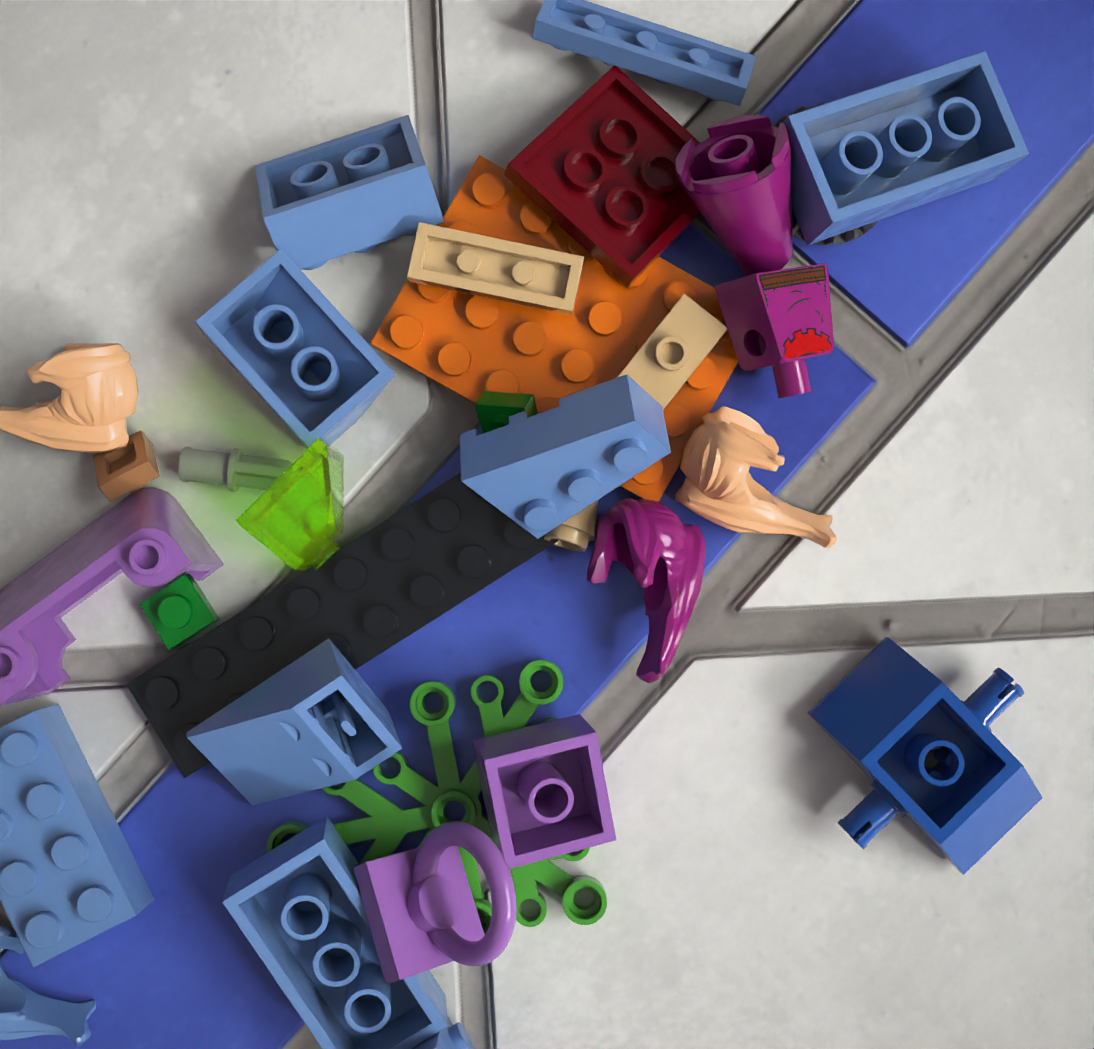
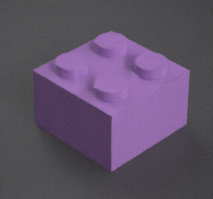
(544, 790)

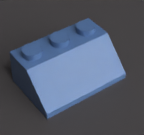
(347, 194)
(296, 351)

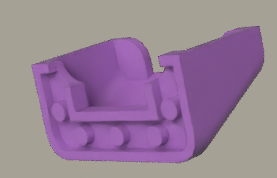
(140, 535)

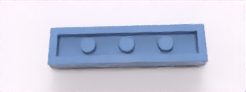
(645, 48)

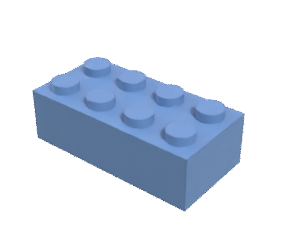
(900, 146)
(60, 845)
(316, 941)

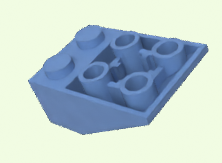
(299, 730)

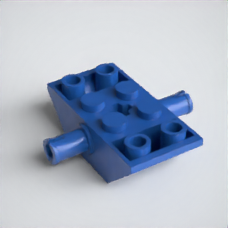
(889, 719)

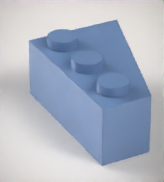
(566, 457)

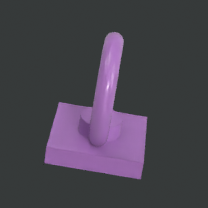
(425, 907)

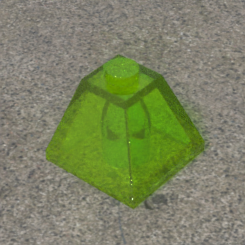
(302, 509)

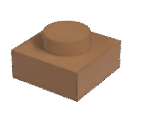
(127, 467)

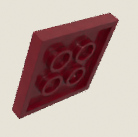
(611, 175)

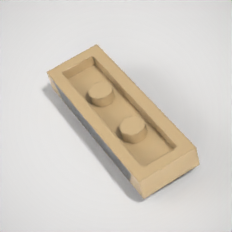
(495, 268)

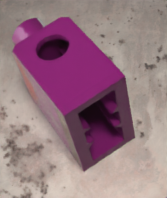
(780, 322)

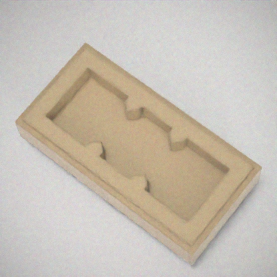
(674, 350)

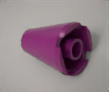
(744, 189)

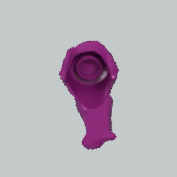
(664, 560)

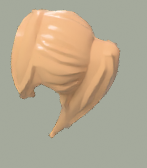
(93, 404)
(723, 490)

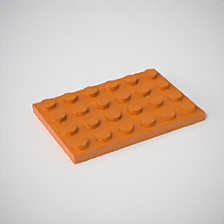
(514, 348)

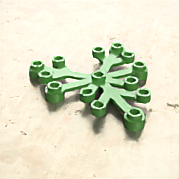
(390, 822)

